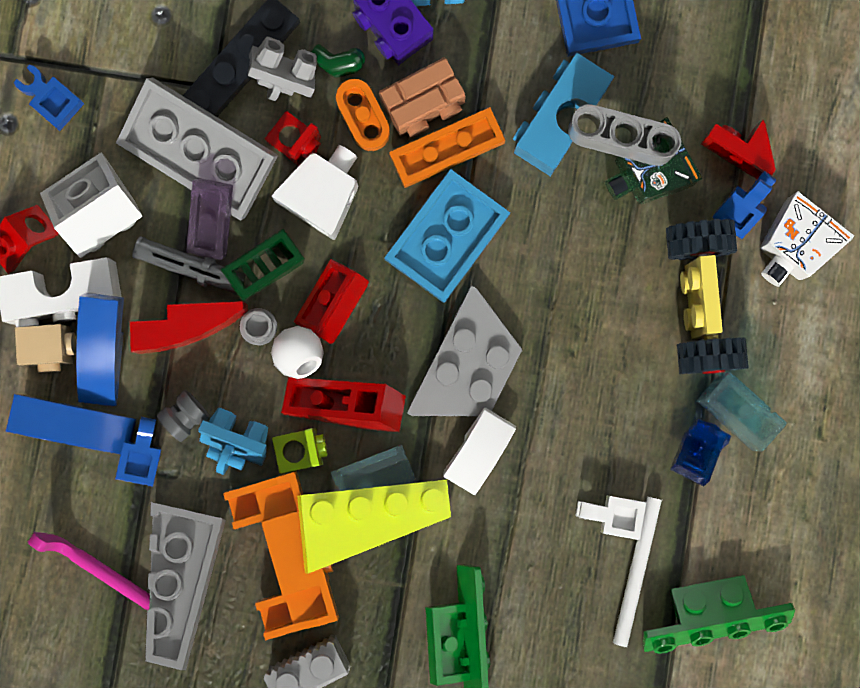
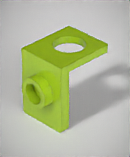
(314, 447)

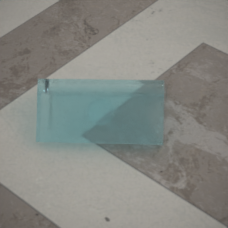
(376, 471)

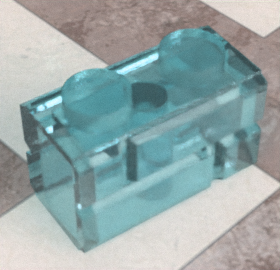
(741, 411)

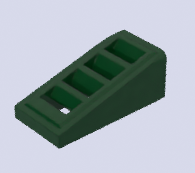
(288, 249)

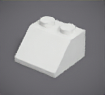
(90, 206)

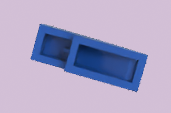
(99, 348)
(69, 424)

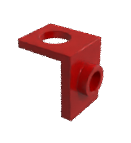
(303, 147)
(18, 239)

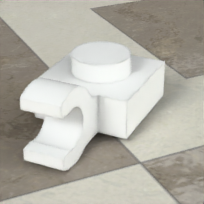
(618, 516)

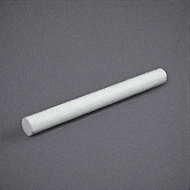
(637, 573)

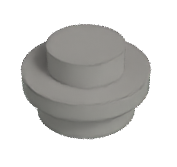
(258, 326)

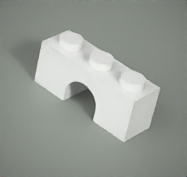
(27, 300)

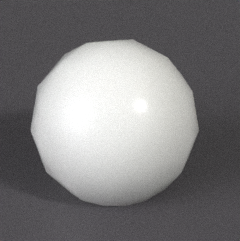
(297, 352)

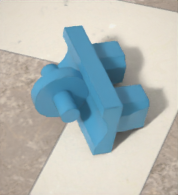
(219, 435)

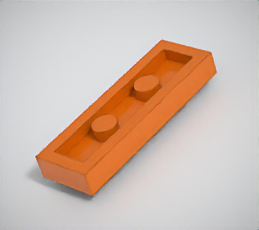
(447, 147)

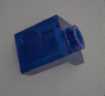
(700, 451)

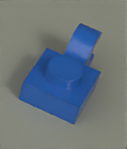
(746, 206)
(139, 459)

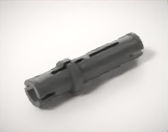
(149, 252)

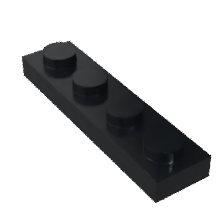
(229, 70)

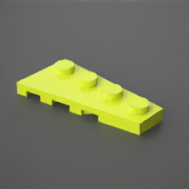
(359, 519)

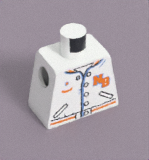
(801, 240)

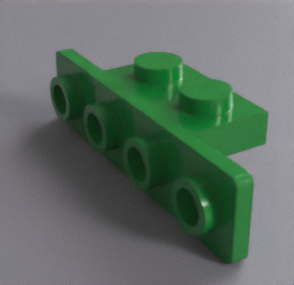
(714, 612)
(458, 634)

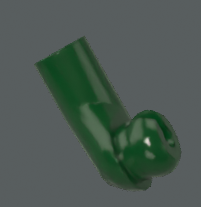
(339, 64)

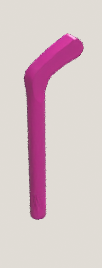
(49, 542)

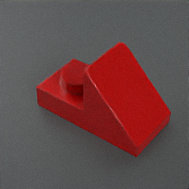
(751, 156)

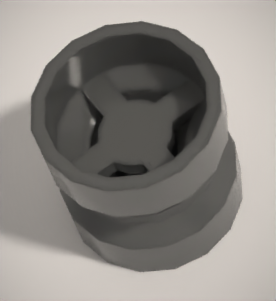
(183, 416)

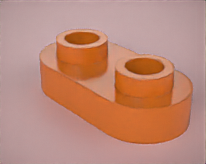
(363, 116)

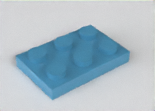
(447, 236)

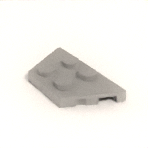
(469, 363)

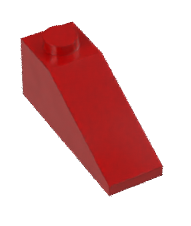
(345, 403)

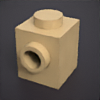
(45, 347)

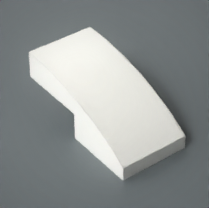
(479, 451)

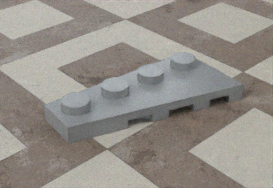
(181, 567)

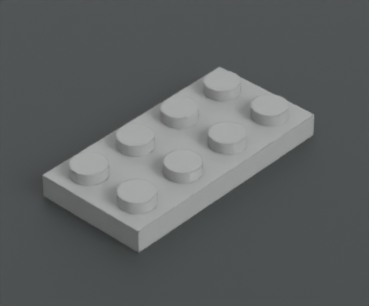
(195, 144)

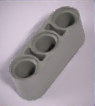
(642, 131)

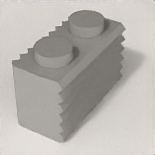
(311, 668)

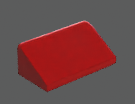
(331, 301)

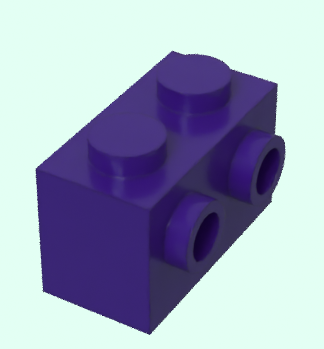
(396, 24)

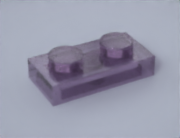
(209, 218)

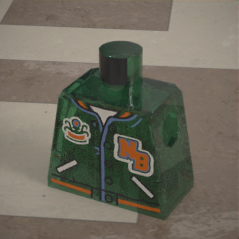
(653, 181)

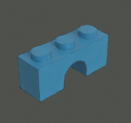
(542, 140)

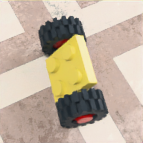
(699, 281)

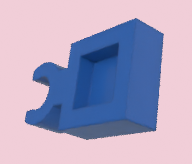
(51, 99)

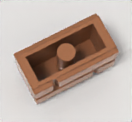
(423, 98)

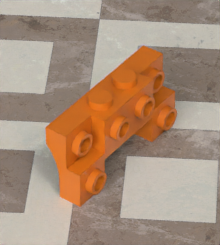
(304, 597)

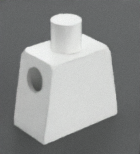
(320, 191)

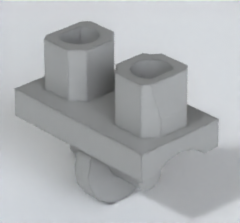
(282, 73)

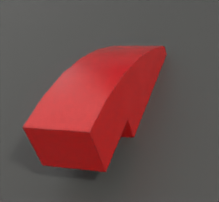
(184, 325)

